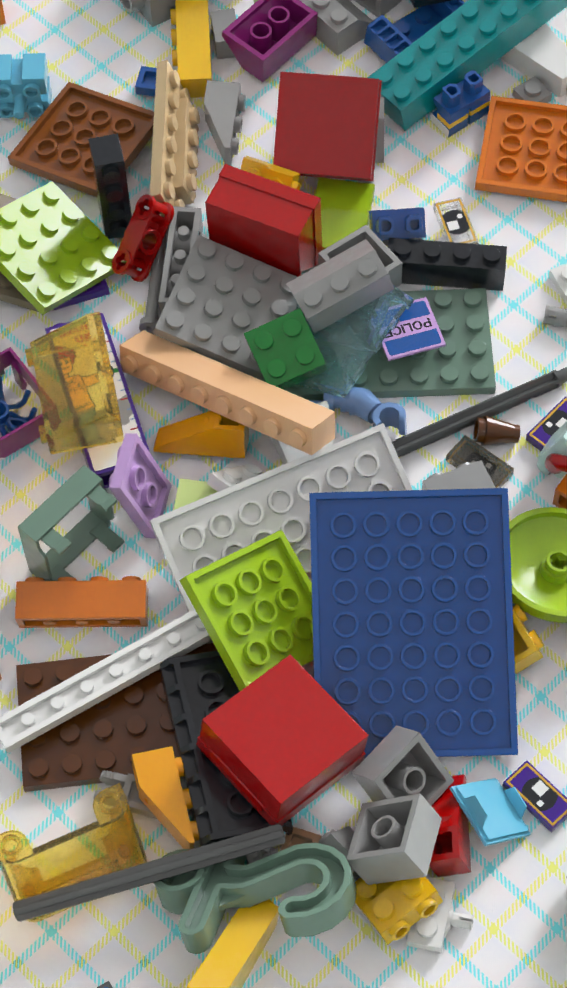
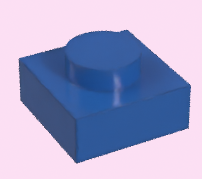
(146, 81)

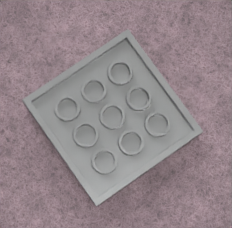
(221, 299)

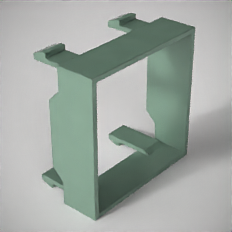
(66, 549)

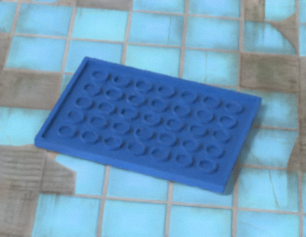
(417, 615)

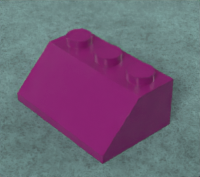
(270, 35)

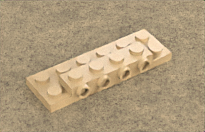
(173, 141)

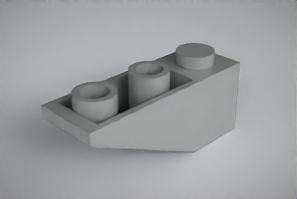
(222, 110)

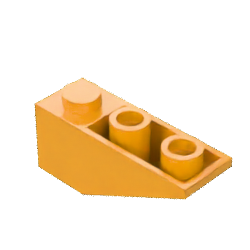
(204, 436)
(160, 789)

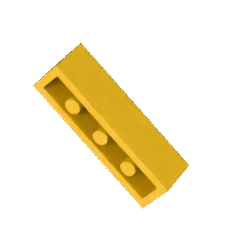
(192, 44)

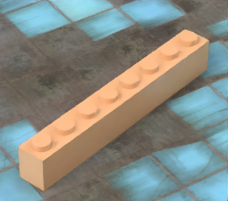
(228, 392)

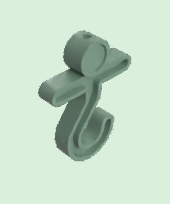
(209, 891)

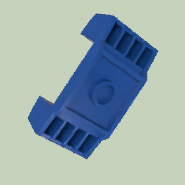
(390, 39)

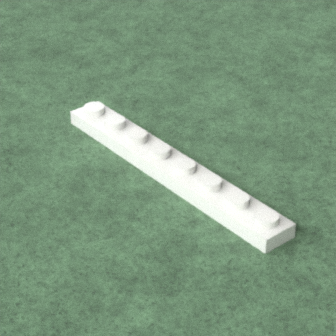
(101, 680)

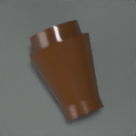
(494, 431)

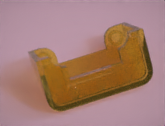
(76, 386)
(80, 855)

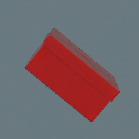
(327, 125)
(265, 220)
(282, 741)

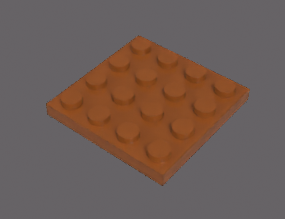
(59, 139)

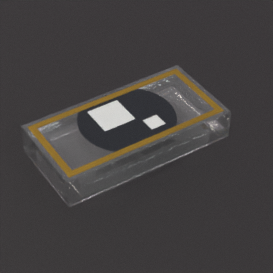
(455, 221)

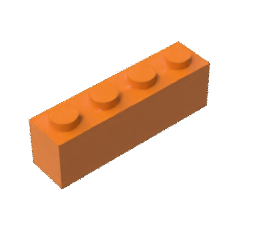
(81, 603)

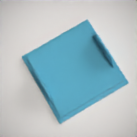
(492, 810)

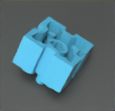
(24, 85)

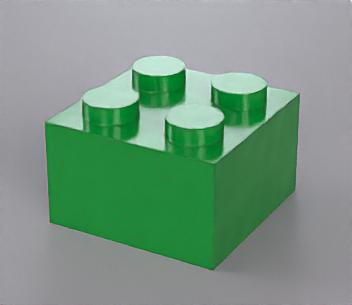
(286, 350)

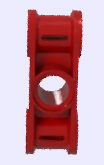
(142, 238)

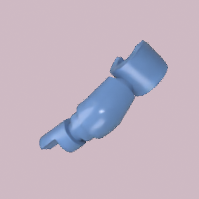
(366, 405)

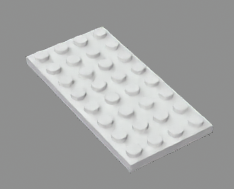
(275, 501)

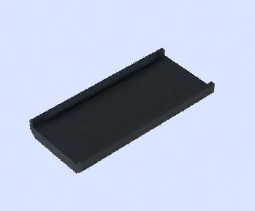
(193, 690)

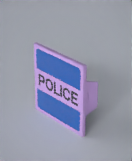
(414, 332)

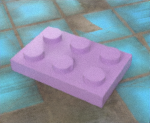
(139, 484)

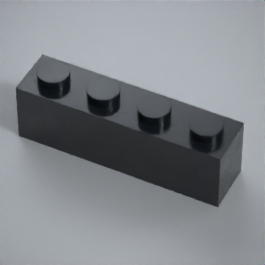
(111, 184)
(450, 263)

